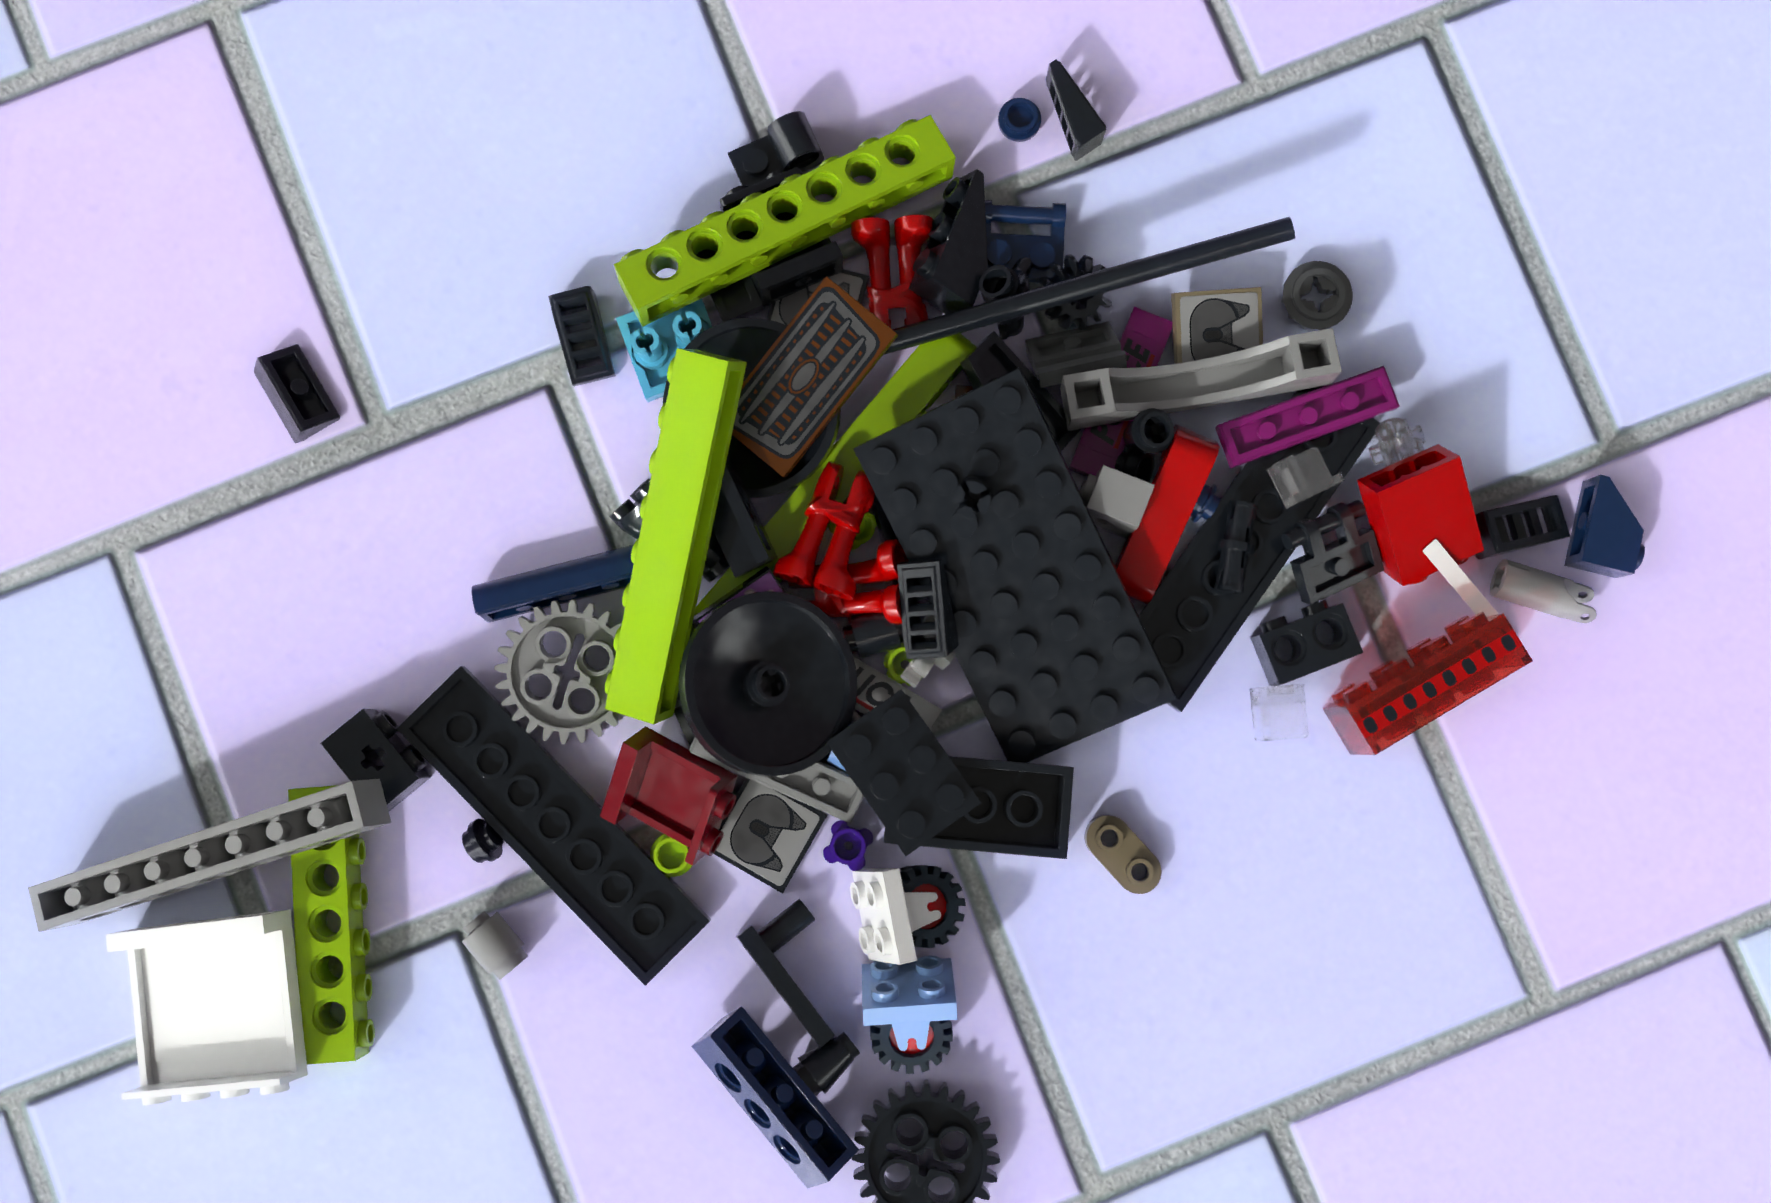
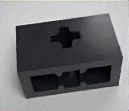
(354, 752)

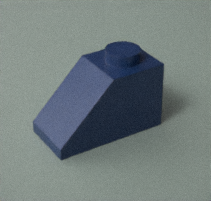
(1604, 532)

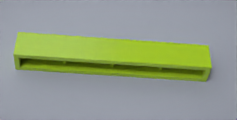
(674, 533)

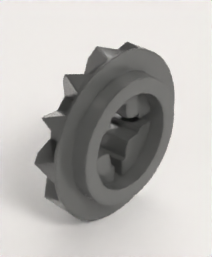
(1328, 280)

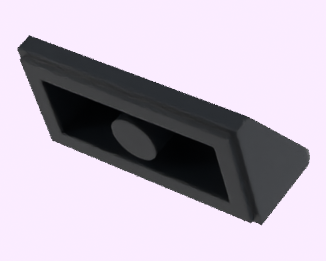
(295, 392)

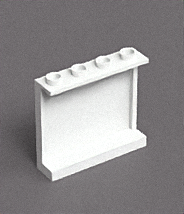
(214, 1007)

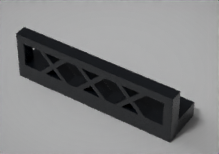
(739, 526)

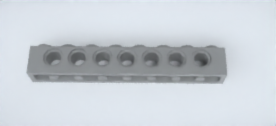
(210, 854)

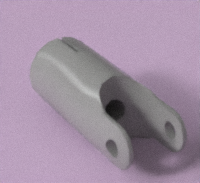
(1542, 591)

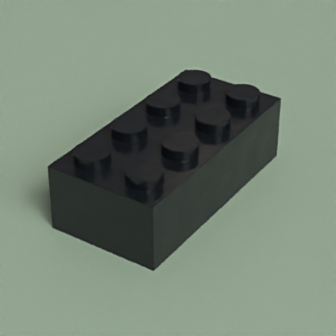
(1020, 810)

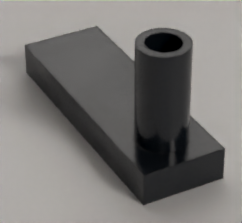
(761, 948)

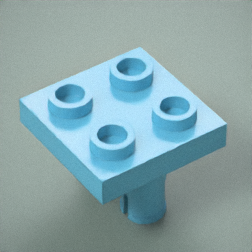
(656, 343)

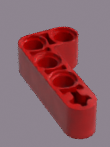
(1176, 490)

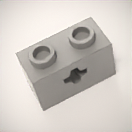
(1116, 500)

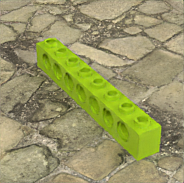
(775, 239)

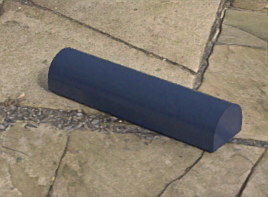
(558, 582)

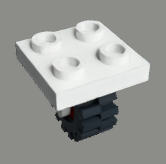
(905, 910)

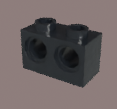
(1308, 652)

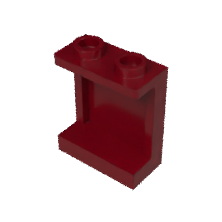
(671, 792)

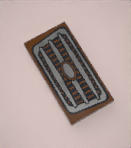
(808, 376)

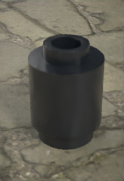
(872, 634)

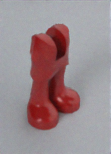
(874, 237)
(874, 570)
(833, 573)

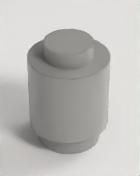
(494, 944)

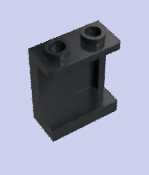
(796, 270)

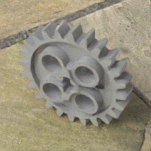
(530, 657)

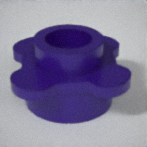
(854, 857)

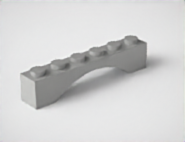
(1256, 372)

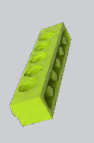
(315, 943)

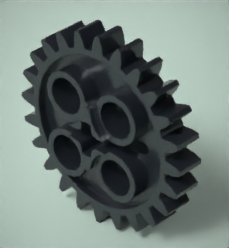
(938, 1117)

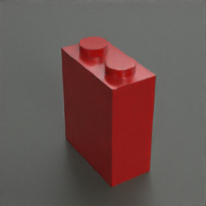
(1416, 503)

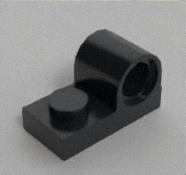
(786, 146)

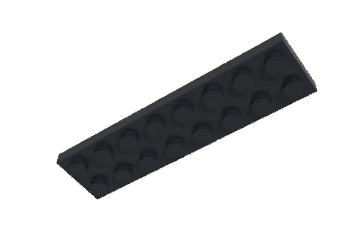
(1192, 620)
(554, 825)

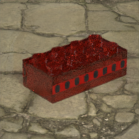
(1426, 684)

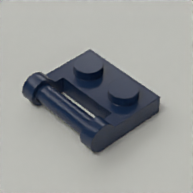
(1041, 250)

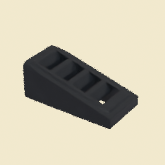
(1077, 117)
(574, 299)
(1495, 535)
(911, 611)

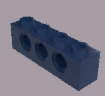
(775, 1098)

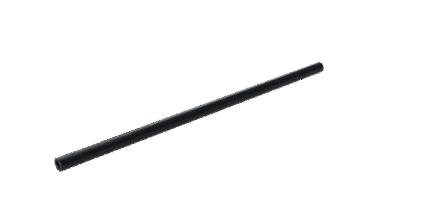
(1094, 283)

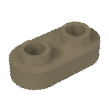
(1123, 854)

